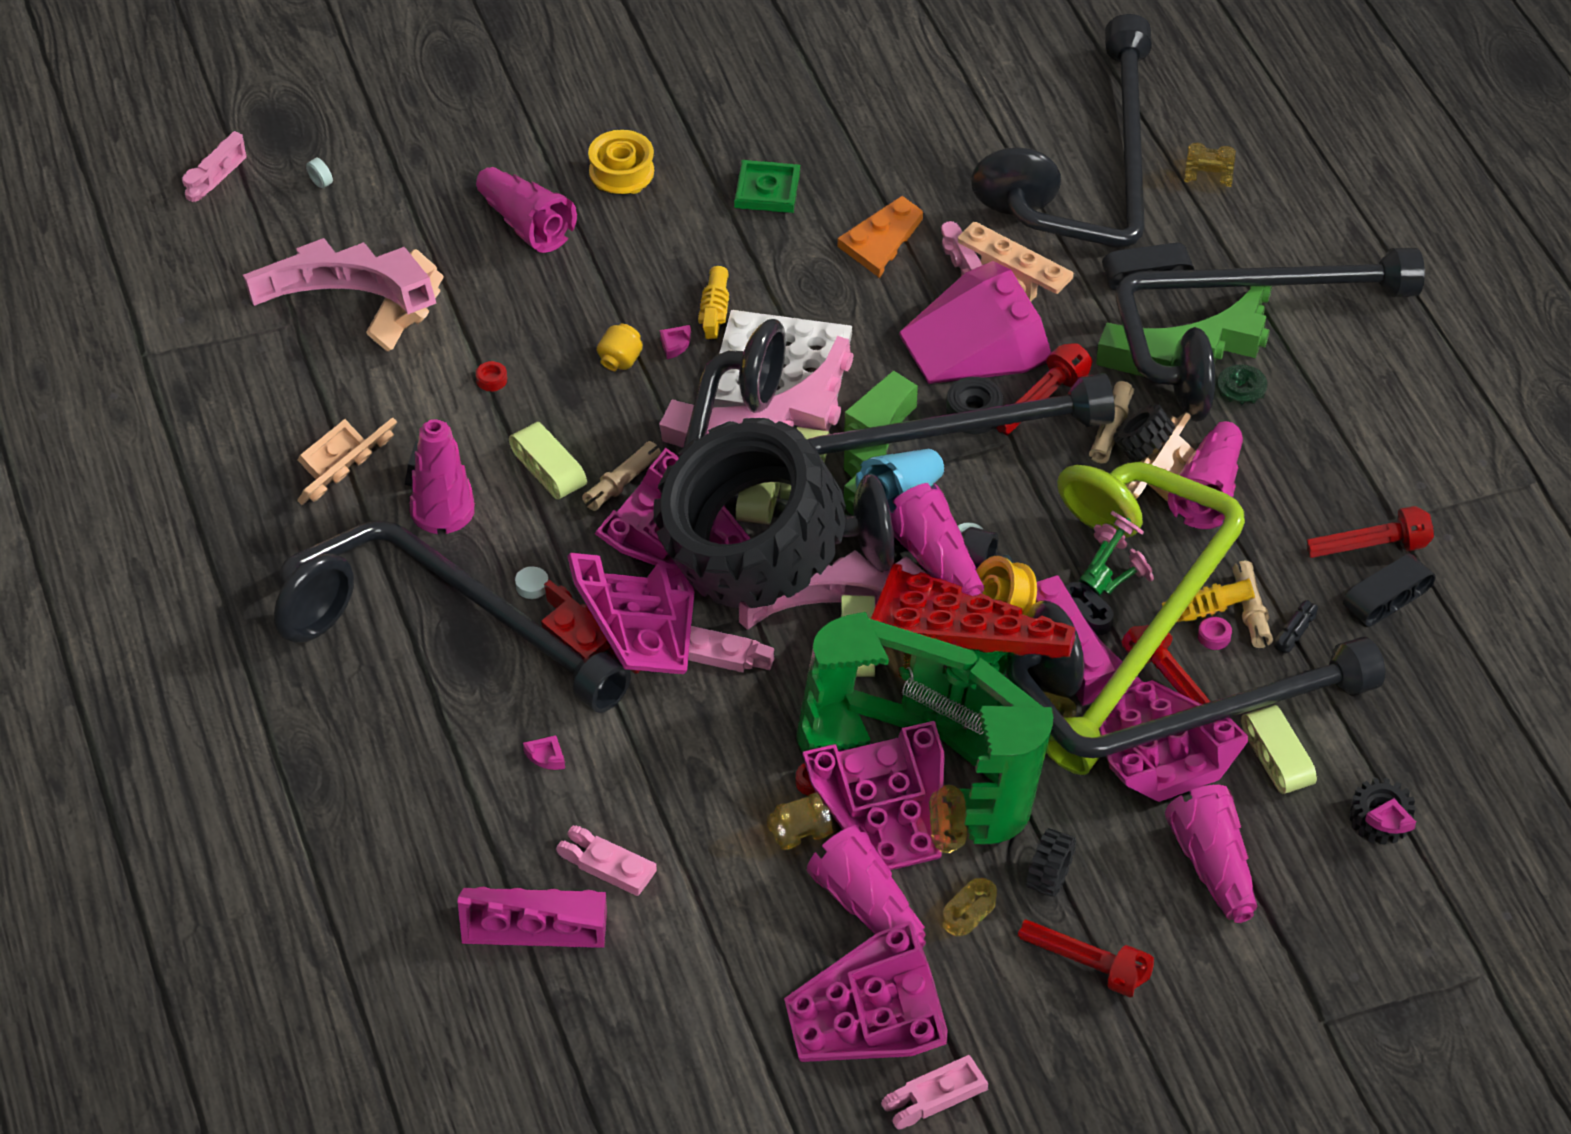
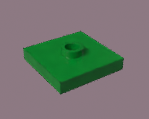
(767, 186)

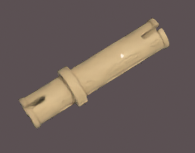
(1104, 439)
(612, 483)
(1254, 614)

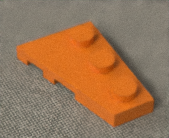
(880, 236)

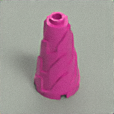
(529, 208)
(1213, 466)
(440, 483)
(933, 537)
(1212, 840)
(862, 882)

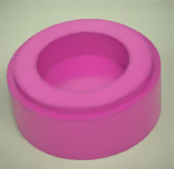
(1214, 633)

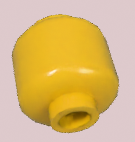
(619, 347)

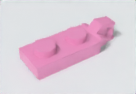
(728, 650)

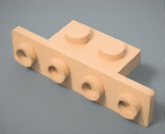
(1025, 264)
(392, 318)
(337, 451)
(1170, 456)

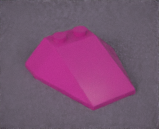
(978, 329)
(639, 616)

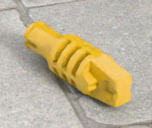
(714, 302)
(1217, 599)

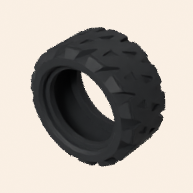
(719, 468)

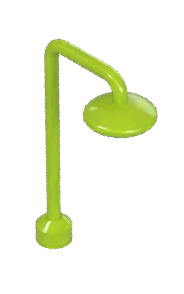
(1091, 498)

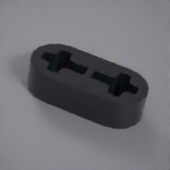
(1092, 606)

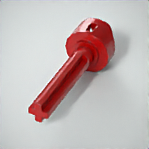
(1060, 372)
(1378, 534)
(1167, 665)
(1122, 969)

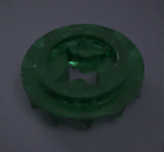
(1239, 375)

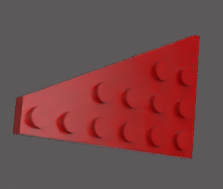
(968, 621)

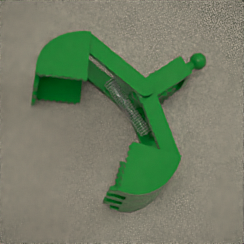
(1004, 728)

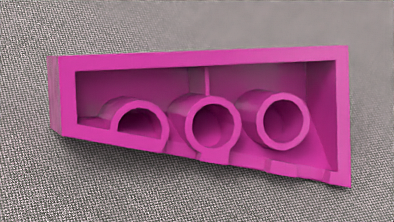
(1098, 658)
(532, 917)

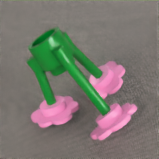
(1098, 574)

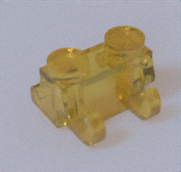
(1210, 160)
(799, 820)

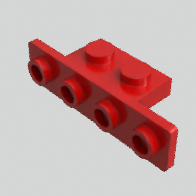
(574, 623)

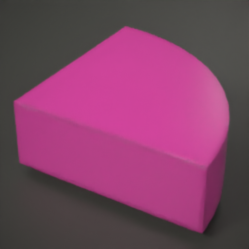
(675, 340)
(545, 753)
(1391, 818)

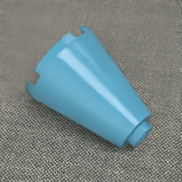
(903, 471)

